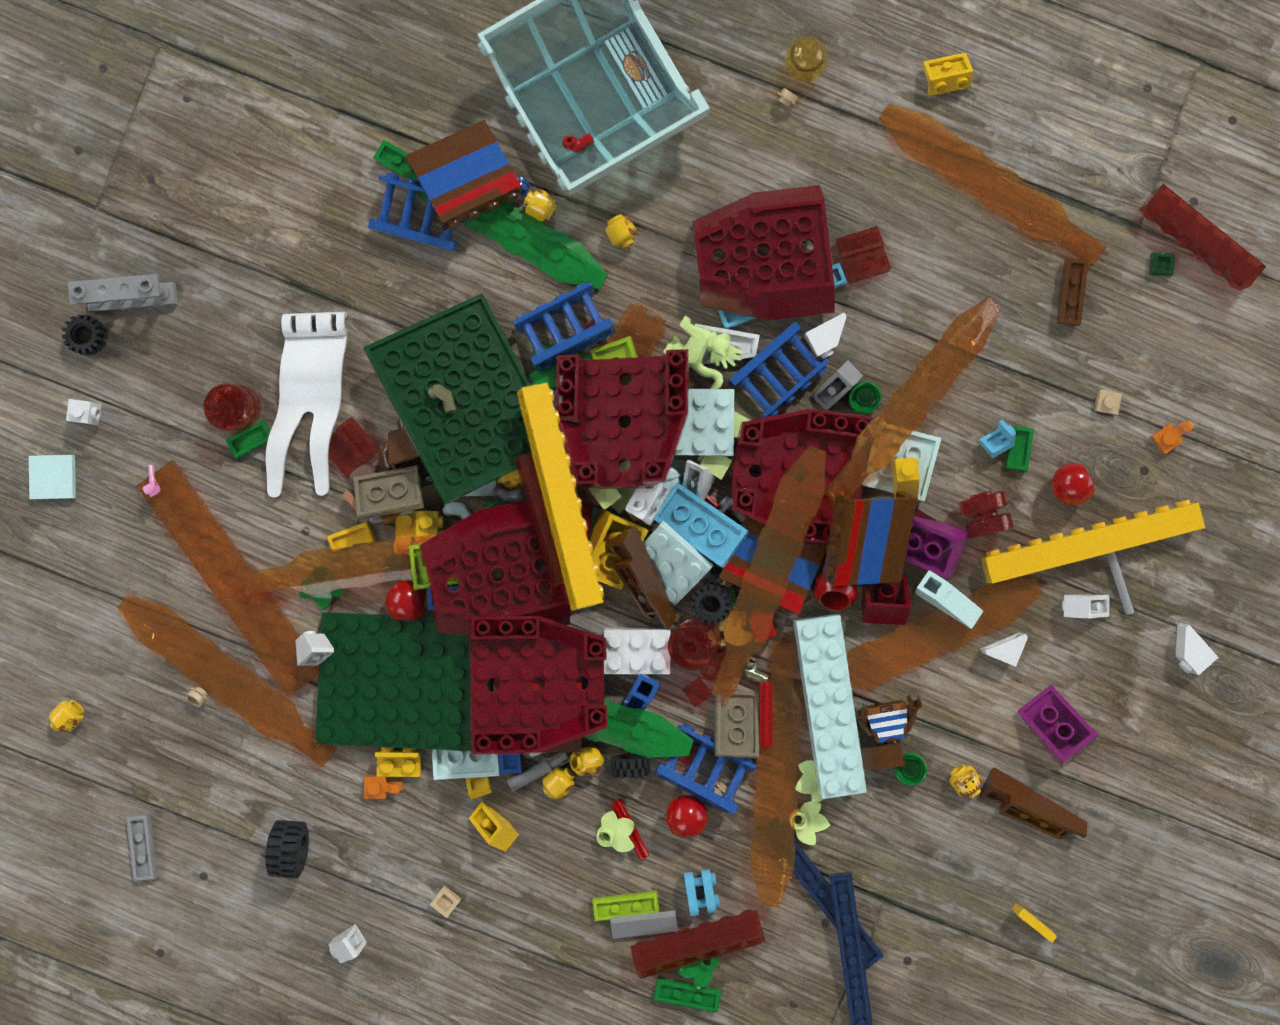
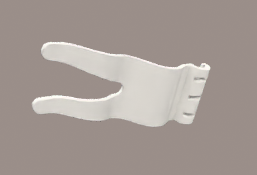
(307, 383)

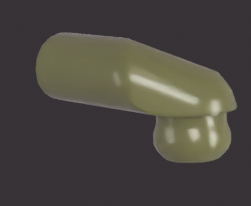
(443, 394)
(752, 673)

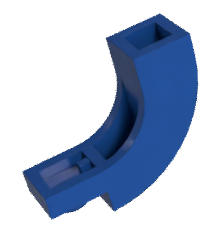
(641, 692)

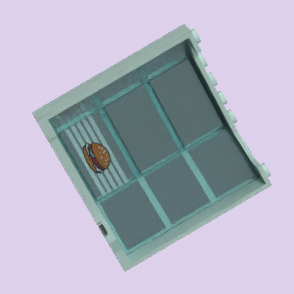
(591, 72)

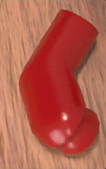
(575, 144)

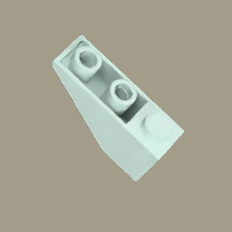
(948, 599)

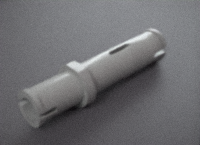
(538, 770)

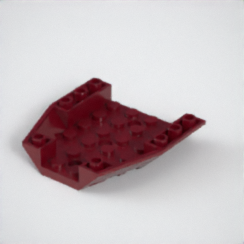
(774, 285)
(595, 402)
(775, 446)
(469, 552)
(516, 714)

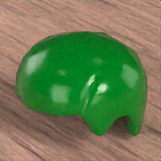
(865, 397)
(913, 771)

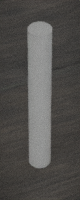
(1120, 583)

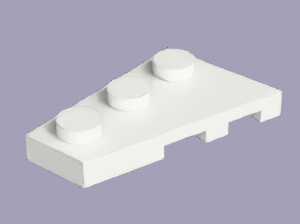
(744, 341)

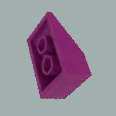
(935, 546)
(1057, 725)

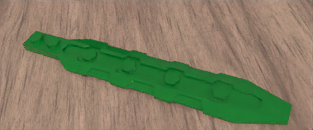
(518, 233)
(641, 733)

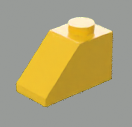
(905, 476)
(493, 827)

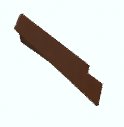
(641, 577)
(1031, 807)

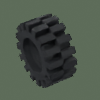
(73, 328)
(711, 616)
(630, 766)

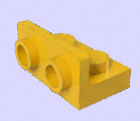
(948, 74)
(399, 762)

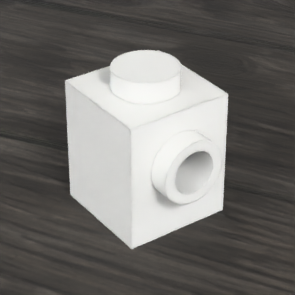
(83, 412)

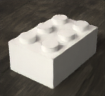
(637, 651)

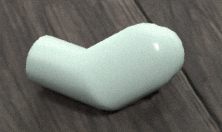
(456, 508)

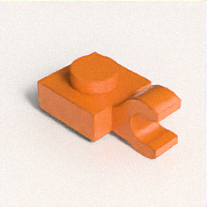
(1169, 436)
(379, 787)

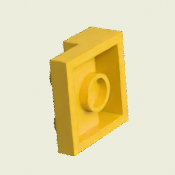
(419, 523)

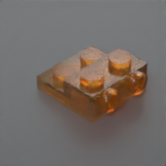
(643, 329)

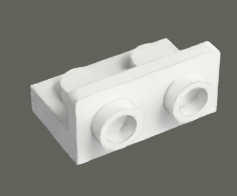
(648, 501)

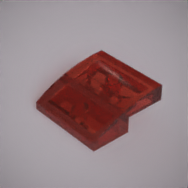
(863, 255)
(351, 447)

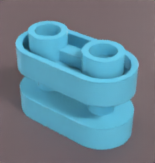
(708, 881)

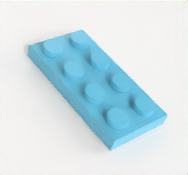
(701, 525)

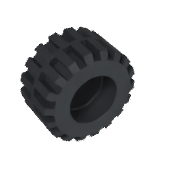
(287, 849)

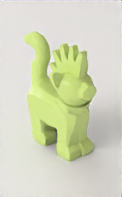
(699, 343)

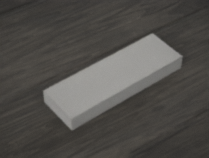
(141, 847)
(644, 924)

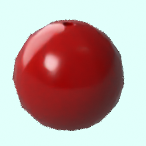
(1072, 484)
(834, 597)
(406, 603)
(686, 816)

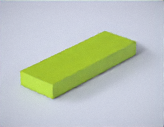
(625, 905)

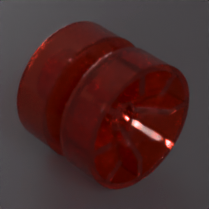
(231, 407)
(985, 508)
(694, 643)

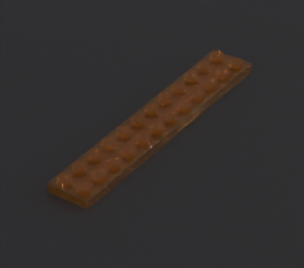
(222, 570)

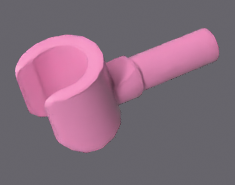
(153, 487)

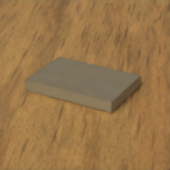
(388, 492)
(737, 725)

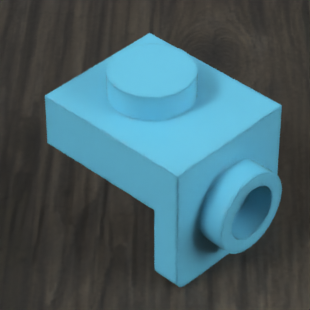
(999, 440)

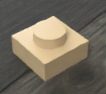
(1107, 402)
(445, 901)

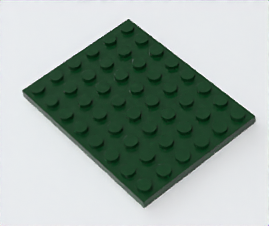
(475, 362)
(393, 684)

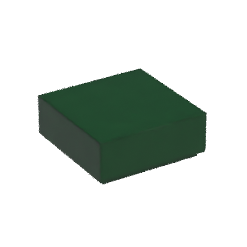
(1162, 264)

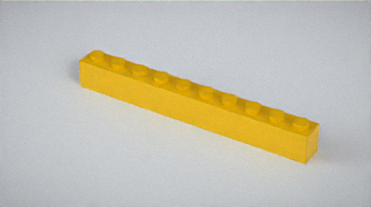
(559, 496)
(1092, 542)

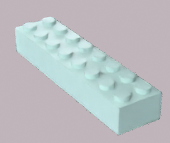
(829, 706)

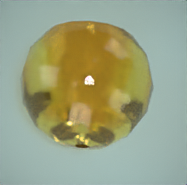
(806, 66)

